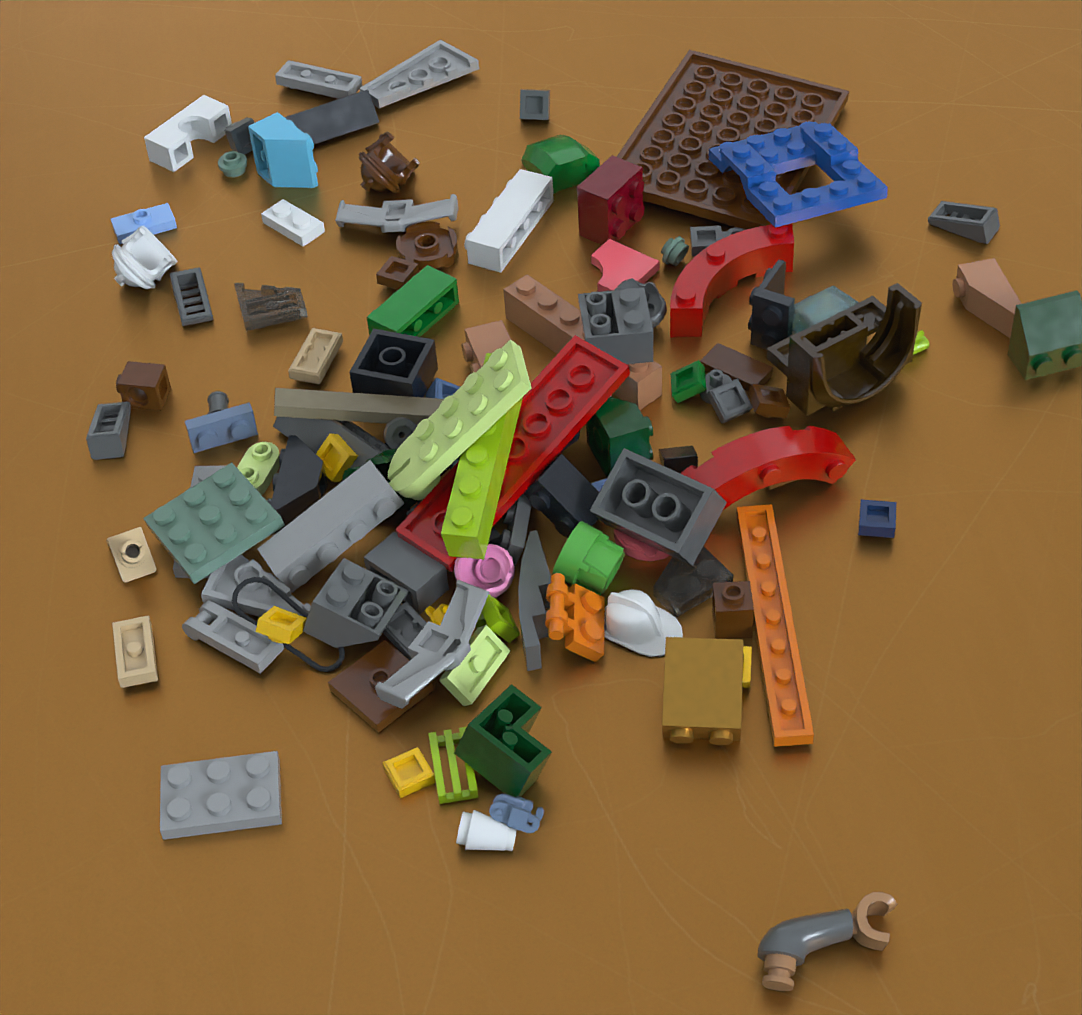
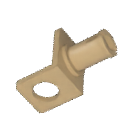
(131, 554)

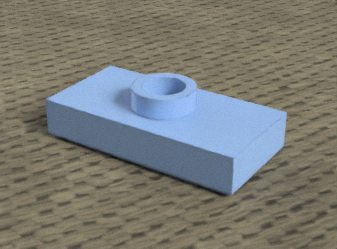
(155, 219)

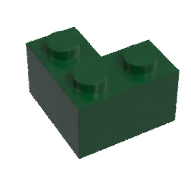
(500, 743)

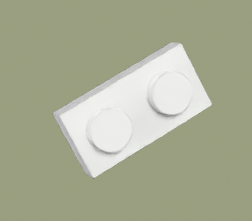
(293, 222)

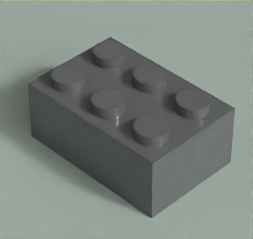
(658, 506)

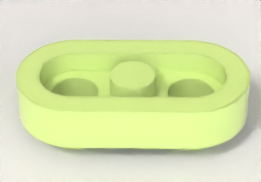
(260, 465)

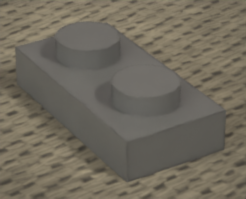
(517, 520)

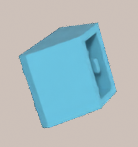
(283, 153)

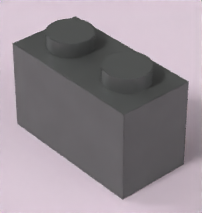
(410, 569)

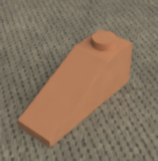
(987, 293)

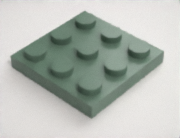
(213, 522)

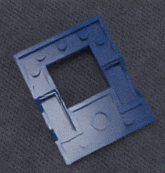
(784, 150)

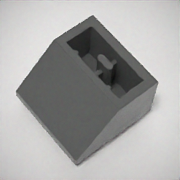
(618, 323)
(353, 606)

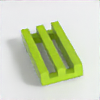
(449, 740)

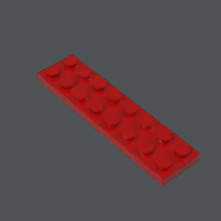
(548, 419)

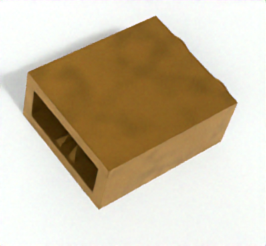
(702, 690)

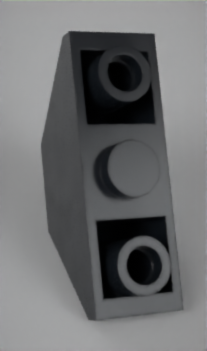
(299, 481)

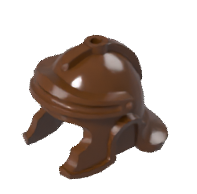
(385, 166)

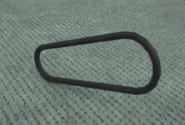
(297, 608)

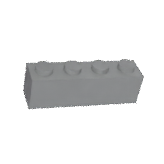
(330, 526)

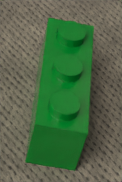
(416, 304)

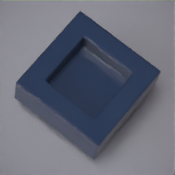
(877, 518)

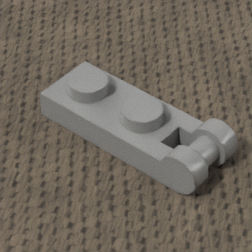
(232, 636)

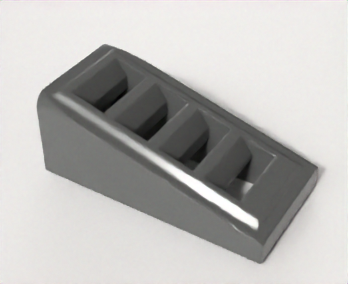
(966, 220)
(185, 280)
(109, 430)

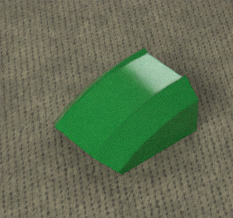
(561, 159)

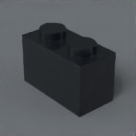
(563, 496)

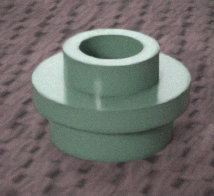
(232, 164)
(674, 251)

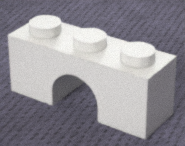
(170, 142)

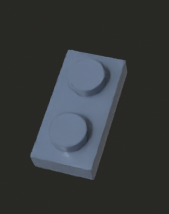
(221, 427)

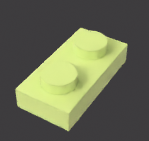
(478, 666)

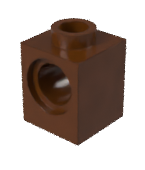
(144, 385)
(732, 610)

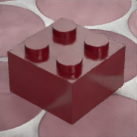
(610, 200)

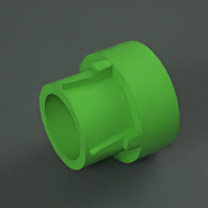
(589, 559)

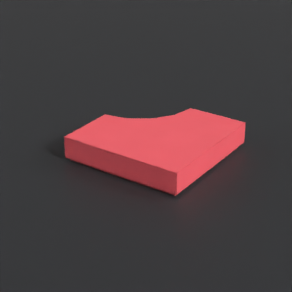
(620, 264)

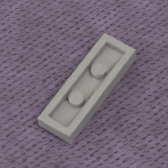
(318, 80)

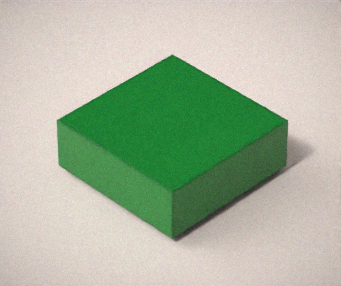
(688, 381)

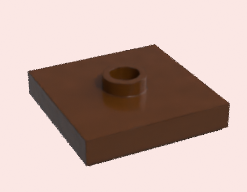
(357, 686)

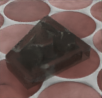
(269, 305)
(687, 586)

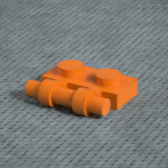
(582, 620)

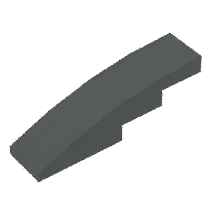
(532, 600)

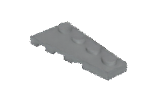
(420, 72)

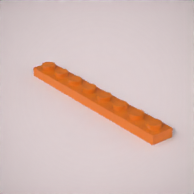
(774, 627)

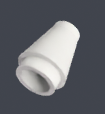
(484, 833)

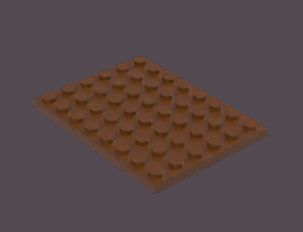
(712, 104)

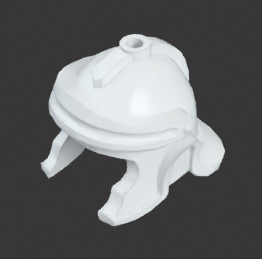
(141, 259)

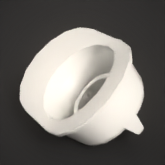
(638, 623)

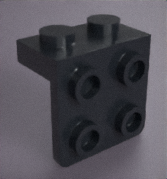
(771, 309)

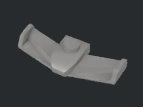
(396, 214)
(436, 646)

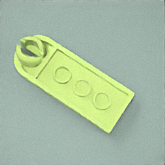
(459, 422)

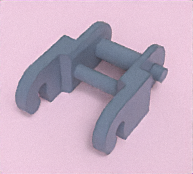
(516, 812)

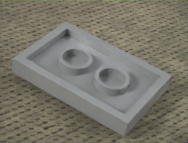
(220, 795)

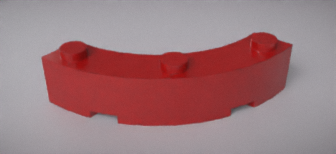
(719, 269)
(773, 458)

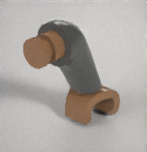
(793, 939)

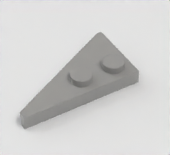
(254, 597)

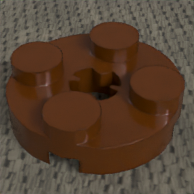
(440, 252)

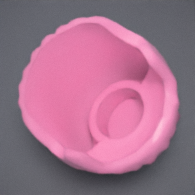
(491, 574)

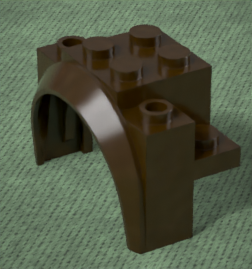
(834, 364)

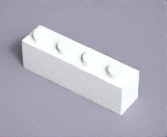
(509, 220)

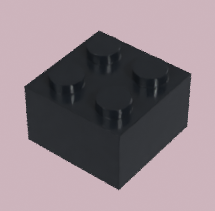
(394, 365)

